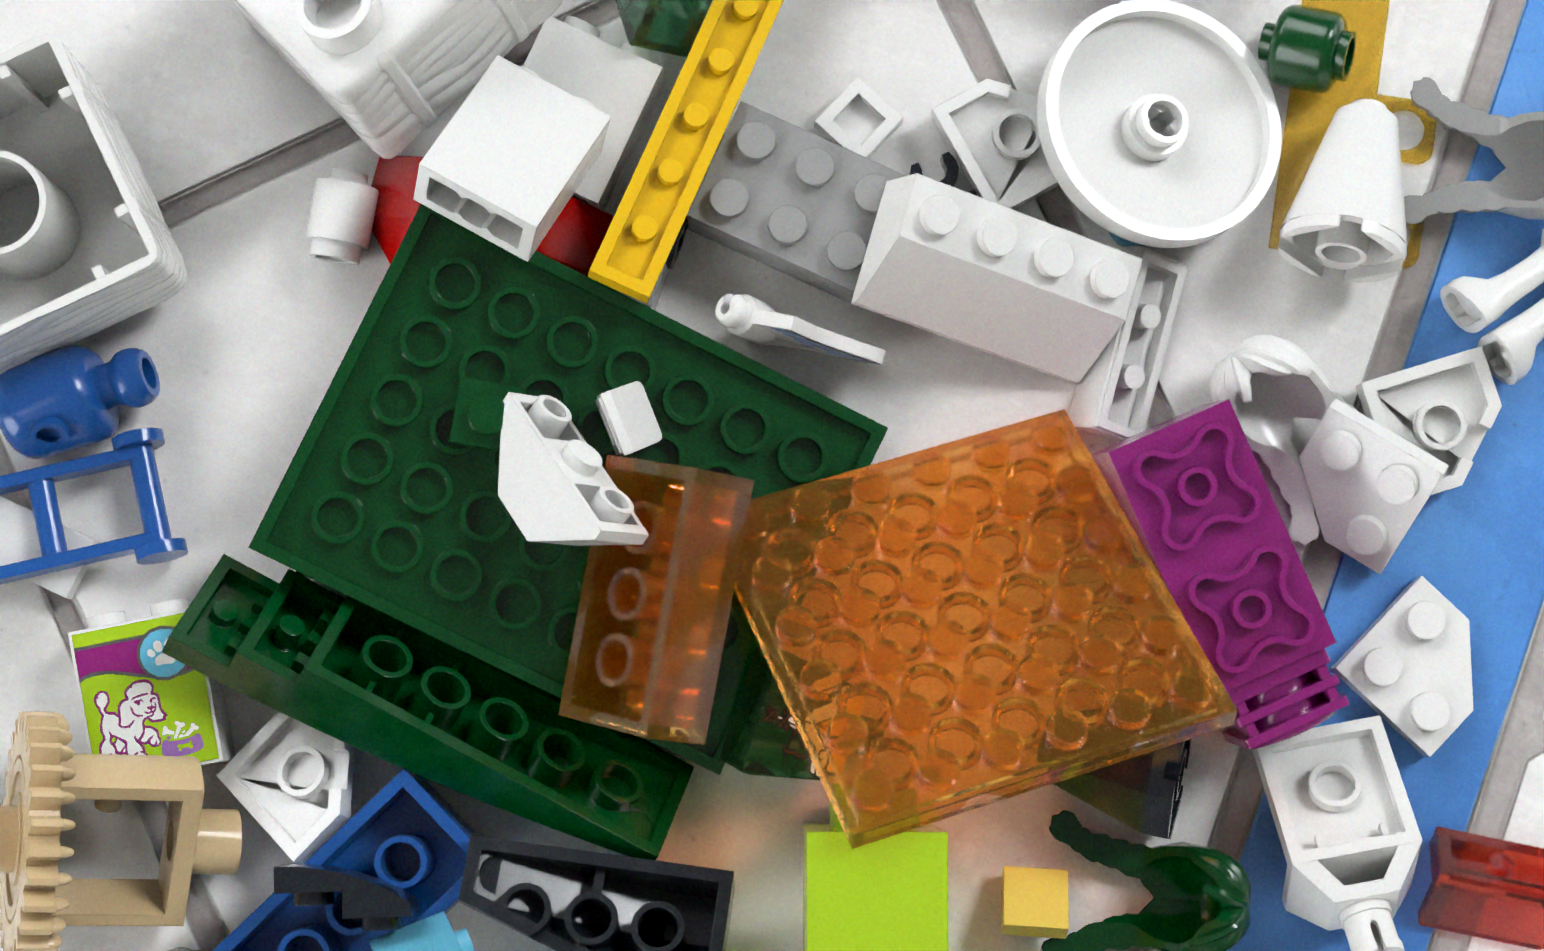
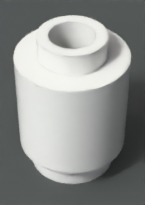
(341, 217)

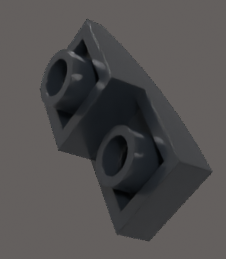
(363, 896)

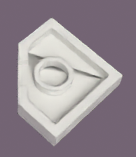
(996, 142)
(1439, 407)
(1366, 484)
(1414, 666)
(293, 784)

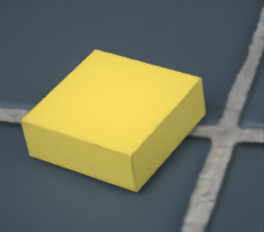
(1034, 902)

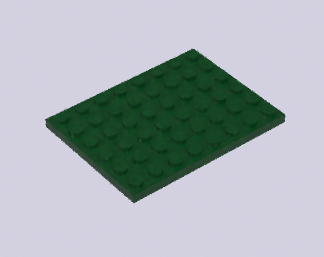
(418, 521)

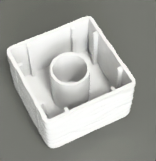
(393, 61)
(75, 209)

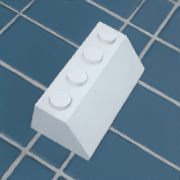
(994, 278)

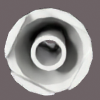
(1351, 199)

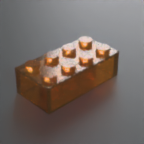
(661, 609)

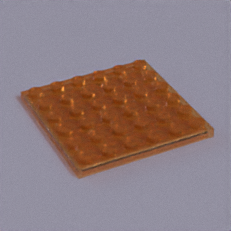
(968, 627)

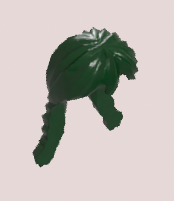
(1195, 889)

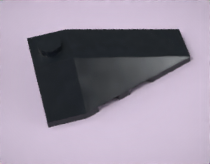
(597, 898)

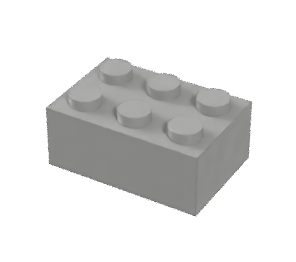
(791, 200)

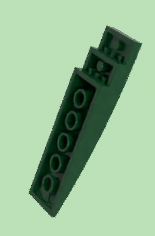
(427, 708)

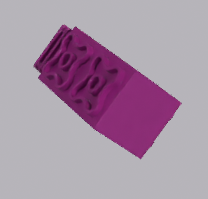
(1229, 568)

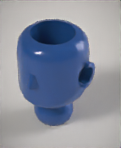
(72, 398)

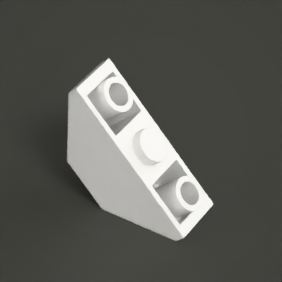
(557, 480)

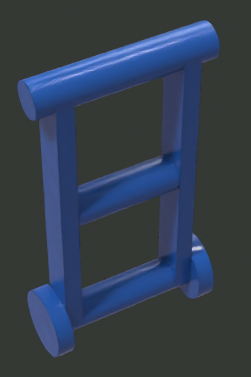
(154, 546)

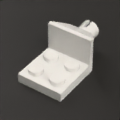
(1343, 829)

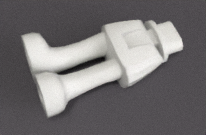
(1479, 302)

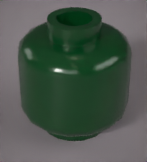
(1307, 48)

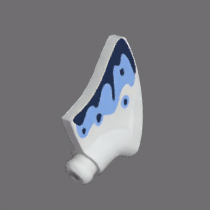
(763, 326)

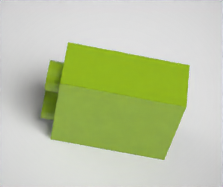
(875, 894)

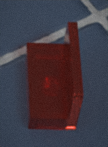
(1485, 888)

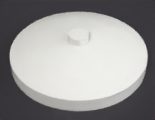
(1159, 123)

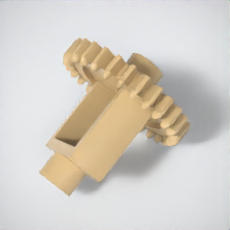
(49, 774)

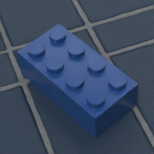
(398, 836)

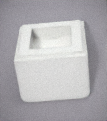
(628, 418)

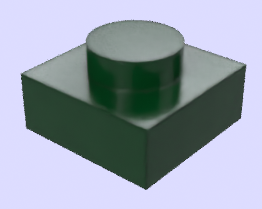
(480, 413)

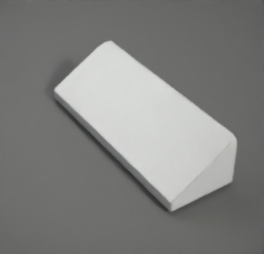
(1122, 382)

